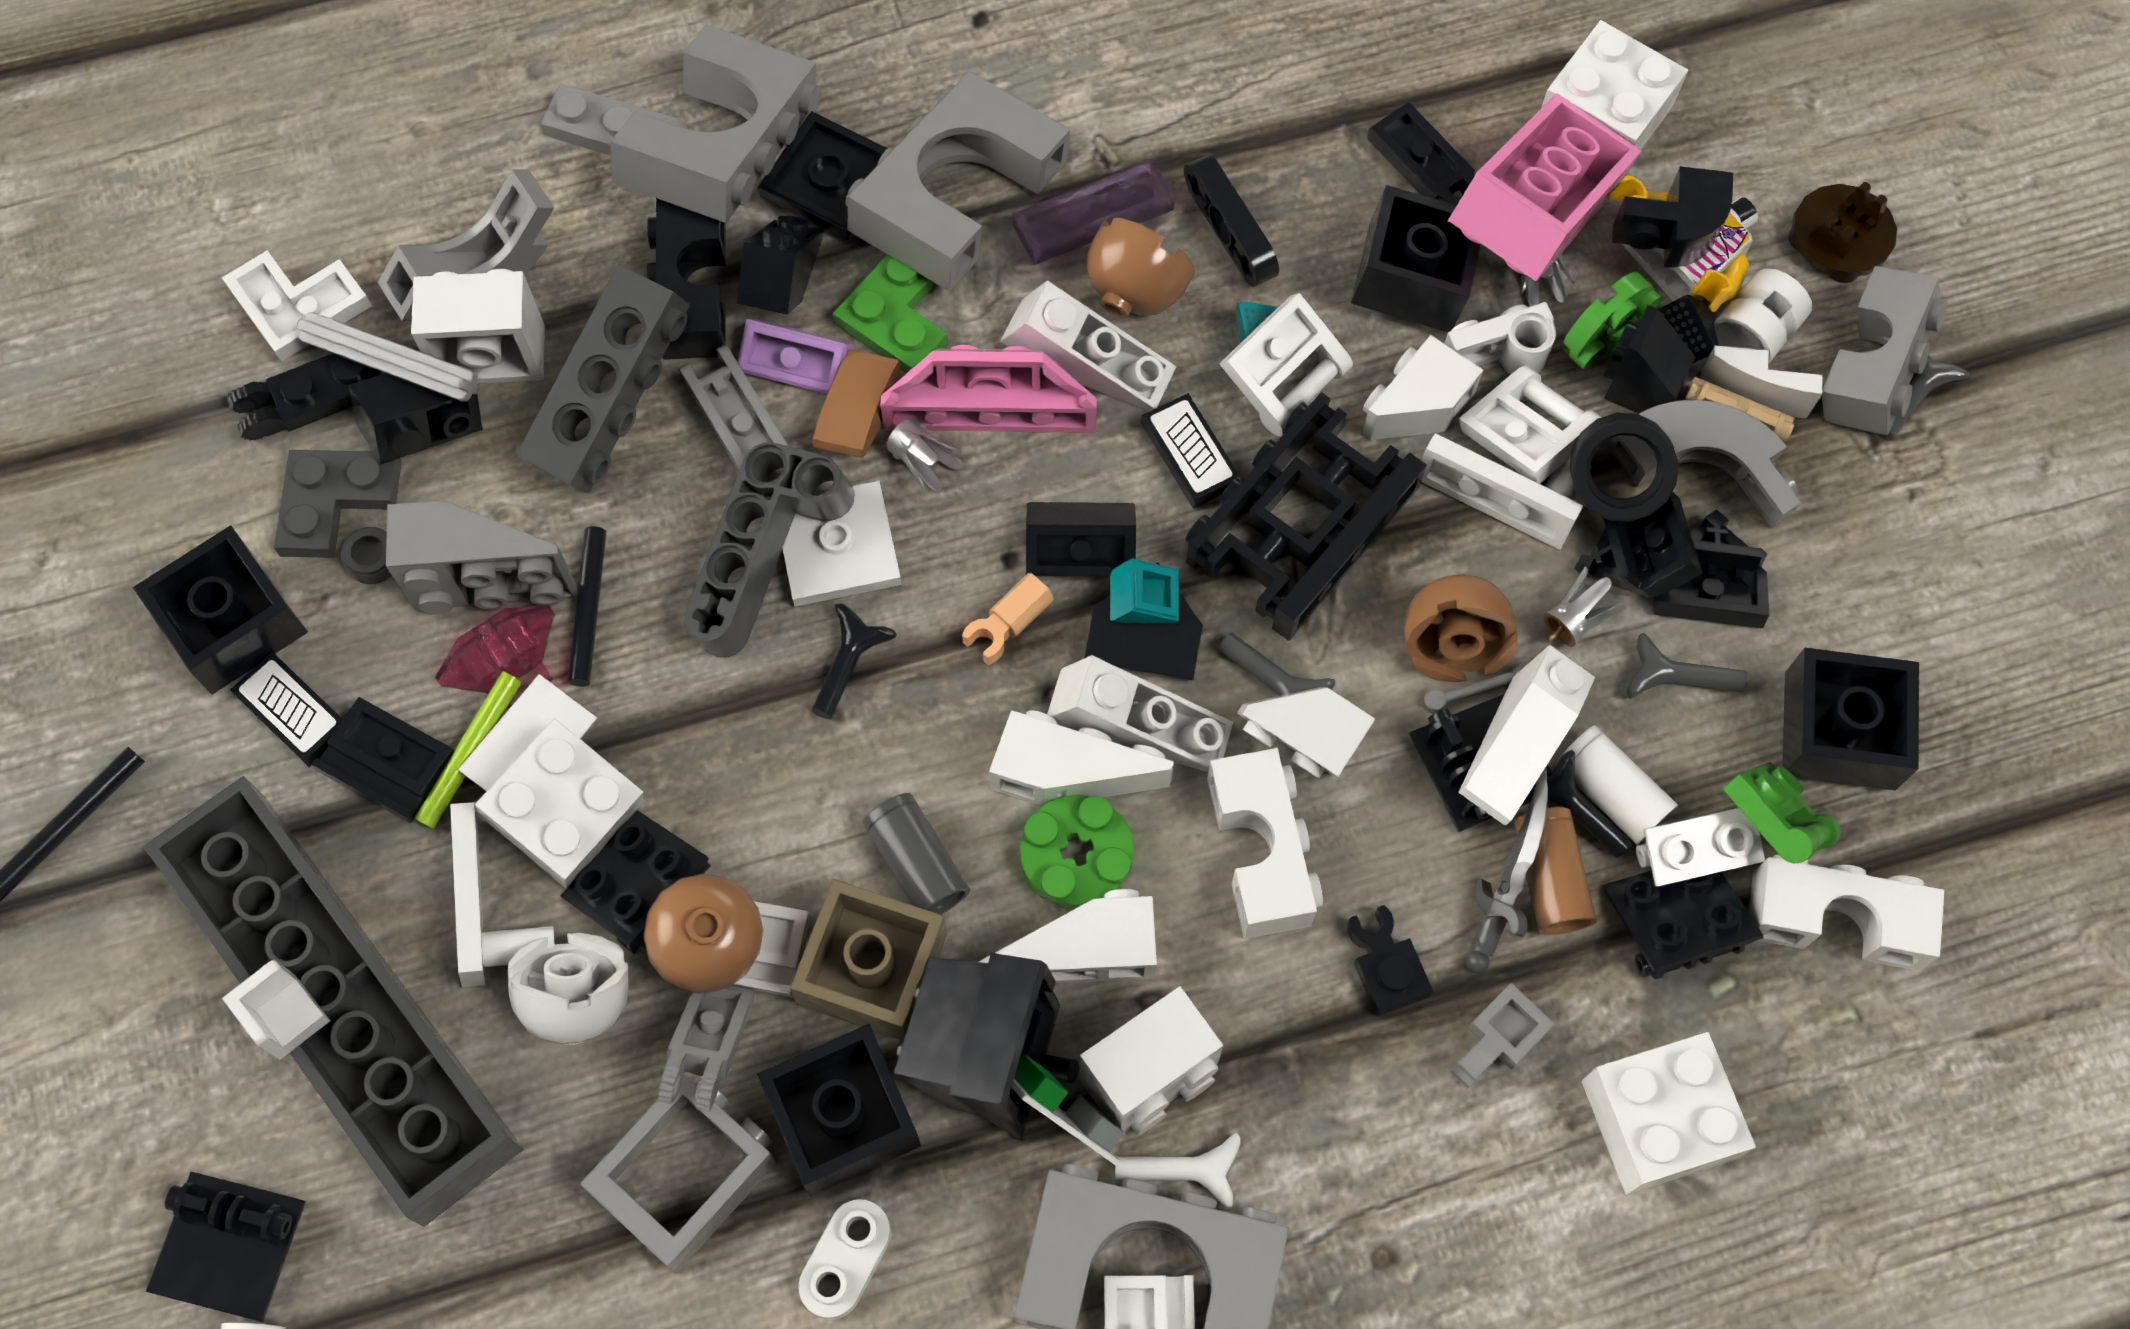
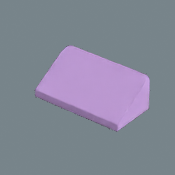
(791, 355)

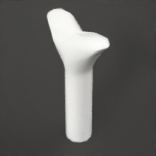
(1207, 1169)

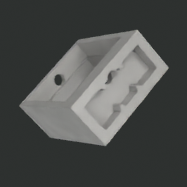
(679, 1249)

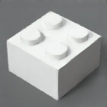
(1620, 83)
(480, 324)
(560, 803)
(1151, 1063)
(1667, 1113)

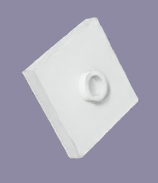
(842, 554)

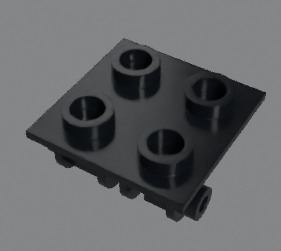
(1448, 752)
(630, 875)
(1681, 920)
(225, 1245)

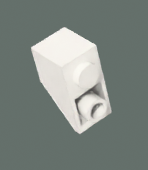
(1424, 395)
(1312, 723)

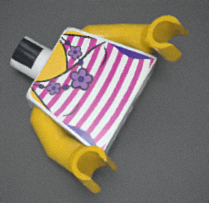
(1714, 276)

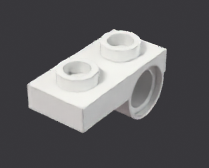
(1499, 338)

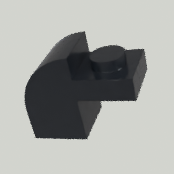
(1684, 223)

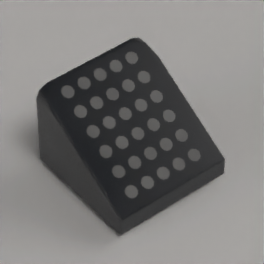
(1693, 324)

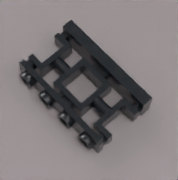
(1337, 537)

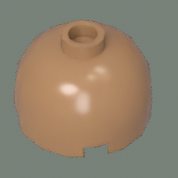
(1134, 270)
(1460, 628)
(703, 933)

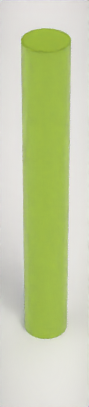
(481, 725)

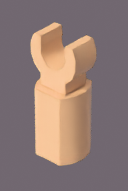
(1010, 616)

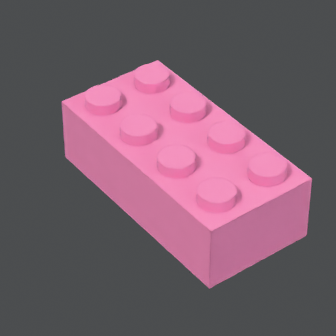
(1543, 186)

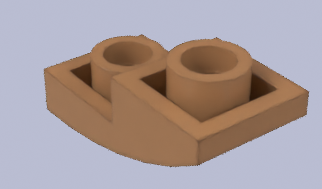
(852, 406)

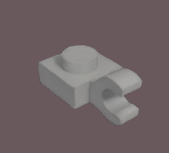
(1505, 1031)

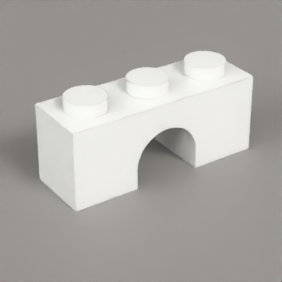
(1256, 795)
(1895, 914)

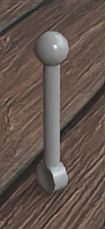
(1435, 699)

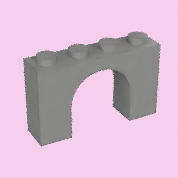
(967, 125)
(719, 169)
(1083, 1215)

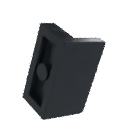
(1079, 538)

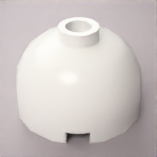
(568, 989)

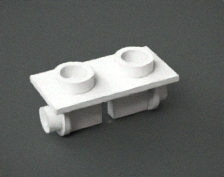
(1700, 846)

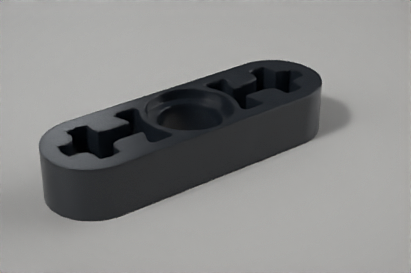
(1231, 220)

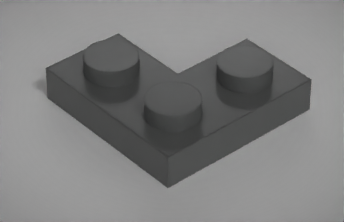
(321, 486)

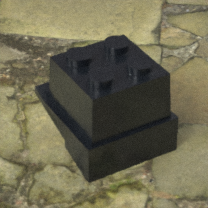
(975, 1028)

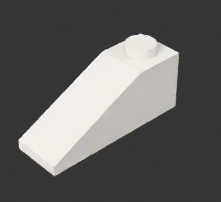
(1526, 732)
(1096, 941)

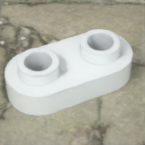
(845, 1258)

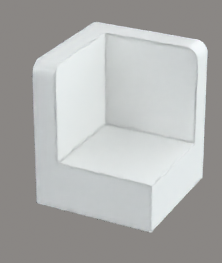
(276, 1009)

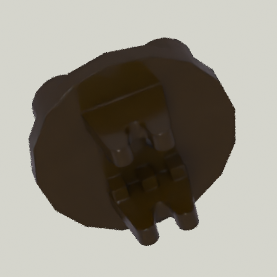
(1833, 246)

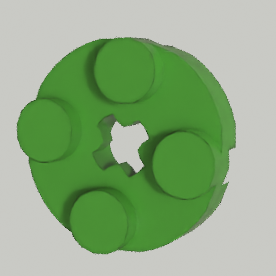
(1603, 323)
(1090, 822)

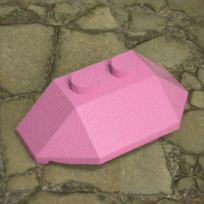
(990, 392)

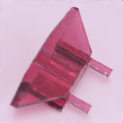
(505, 642)

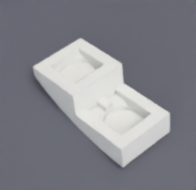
(1748, 375)

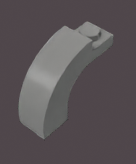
(502, 239)
(1722, 438)

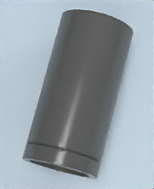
(915, 854)

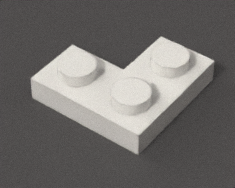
(278, 305)

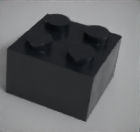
(1415, 261)
(220, 610)
(1851, 719)
(839, 1110)

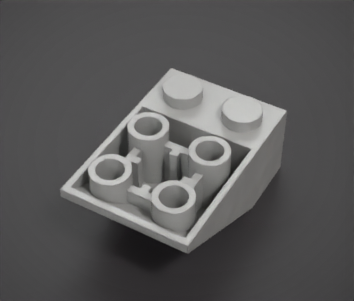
(463, 559)

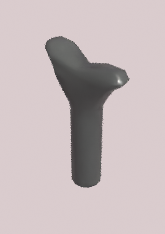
(1933, 376)
(1266, 670)
(1659, 670)

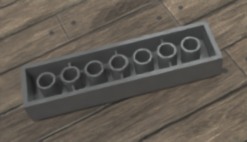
(379, 1056)

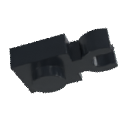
(1389, 970)

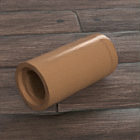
(1558, 877)

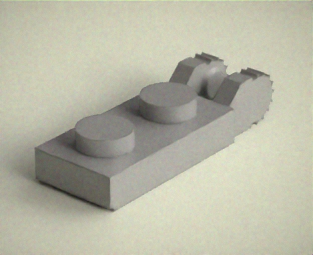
(706, 1043)

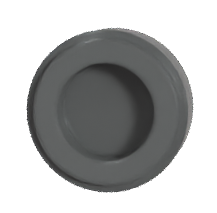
(365, 555)

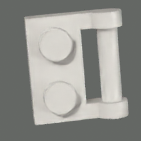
(1276, 352)
(1519, 433)

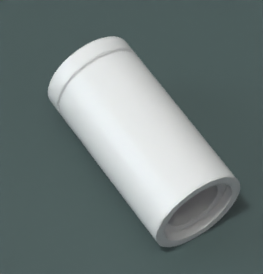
(1618, 785)

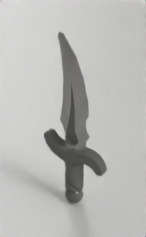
(1499, 906)

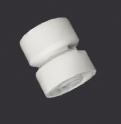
(1764, 313)

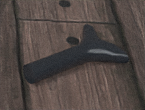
(855, 640)
(1563, 792)

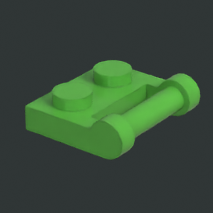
(1780, 814)

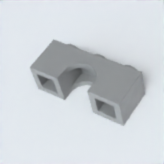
(1874, 386)

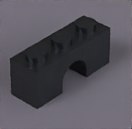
(684, 245)

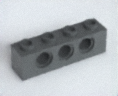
(599, 350)

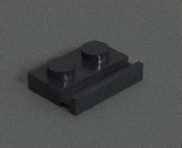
(383, 759)

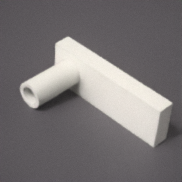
(1503, 494)
(475, 947)

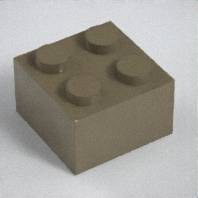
(867, 958)

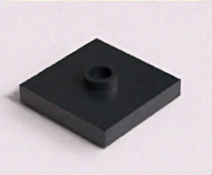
(818, 172)

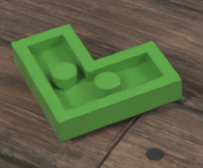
(884, 318)

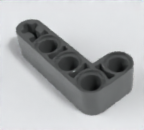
(725, 613)

